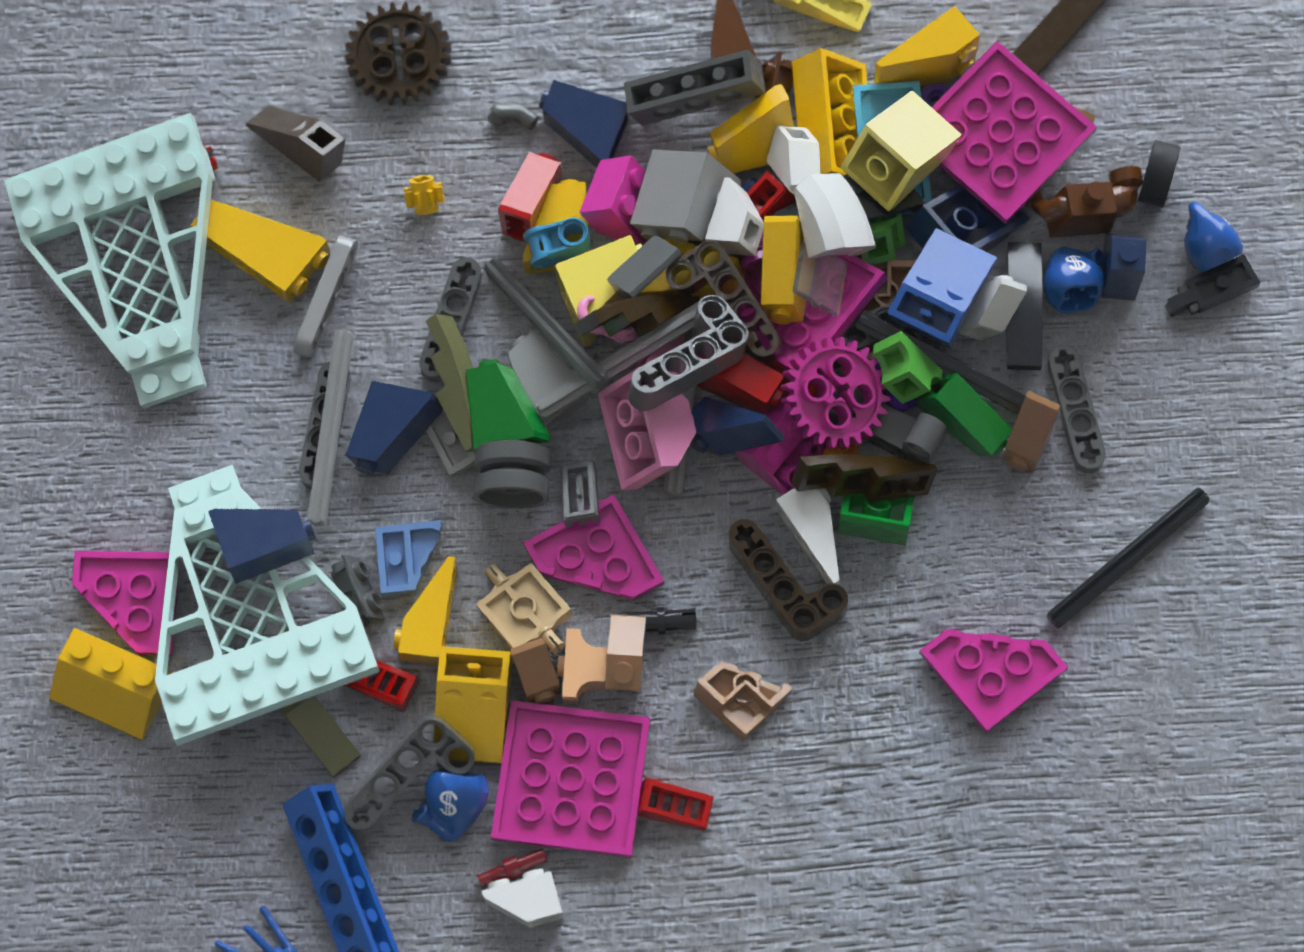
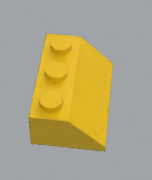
(106, 684)

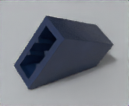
(585, 120)
(1123, 266)
(390, 426)
(261, 539)

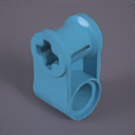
(554, 242)

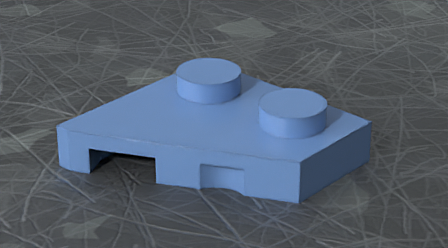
(404, 555)

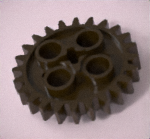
(427, 49)

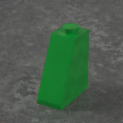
(501, 406)
(965, 415)

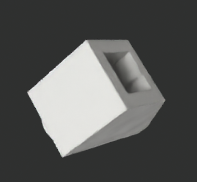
(793, 155)
(735, 221)
(993, 308)
(527, 900)

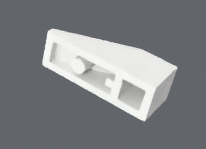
(810, 522)

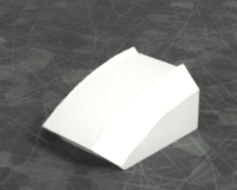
(832, 217)

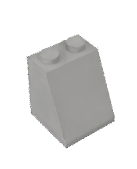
(679, 195)

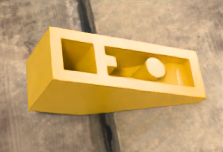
(428, 620)

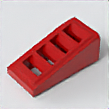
(762, 190)
(404, 694)
(671, 817)

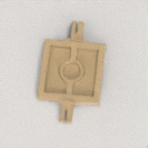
(524, 607)

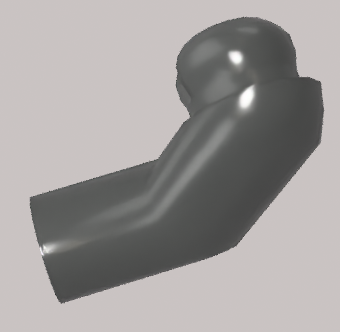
(512, 110)

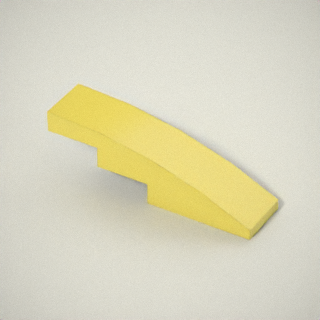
(841, 13)

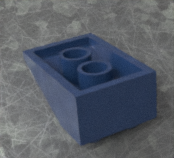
(963, 217)

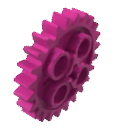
(814, 412)

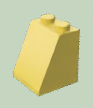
(899, 150)
(588, 276)

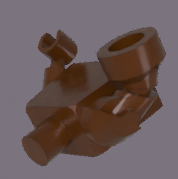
(1089, 206)

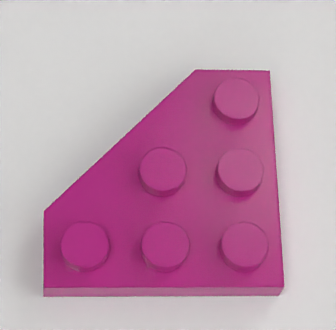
(597, 555)
(127, 593)
(992, 671)

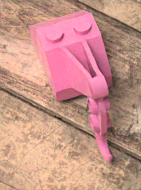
(642, 441)

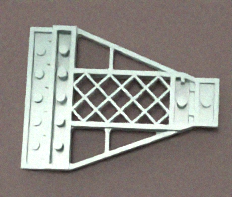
(118, 181)
(267, 670)

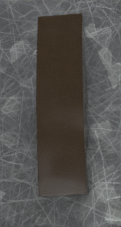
(640, 312)
(872, 475)

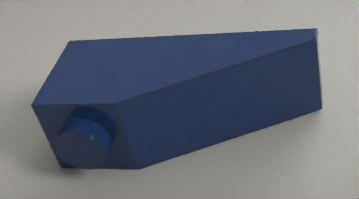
(730, 429)

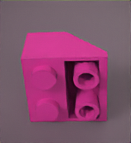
(613, 198)
(778, 461)

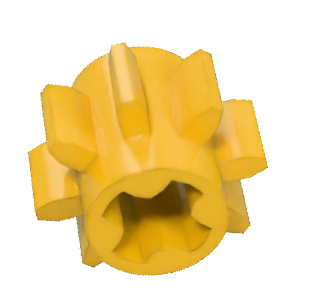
(424, 195)

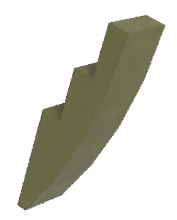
(452, 365)

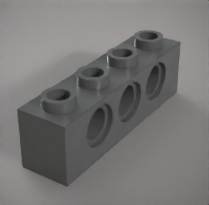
(694, 87)

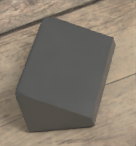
(643, 267)

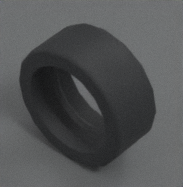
(1159, 173)

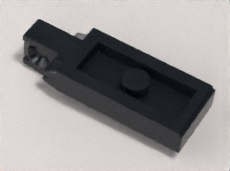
(1214, 287)

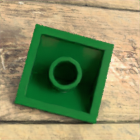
(877, 520)

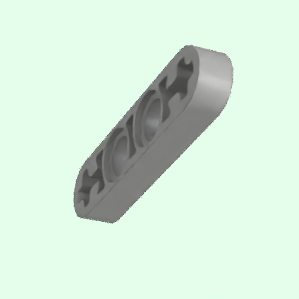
(325, 297)

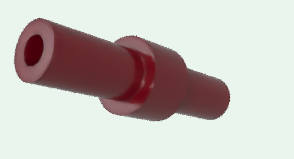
(512, 867)

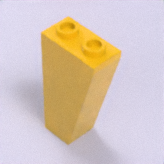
(266, 249)

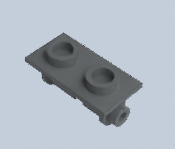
(352, 576)

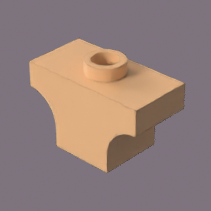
(581, 667)

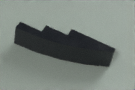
(1025, 326)

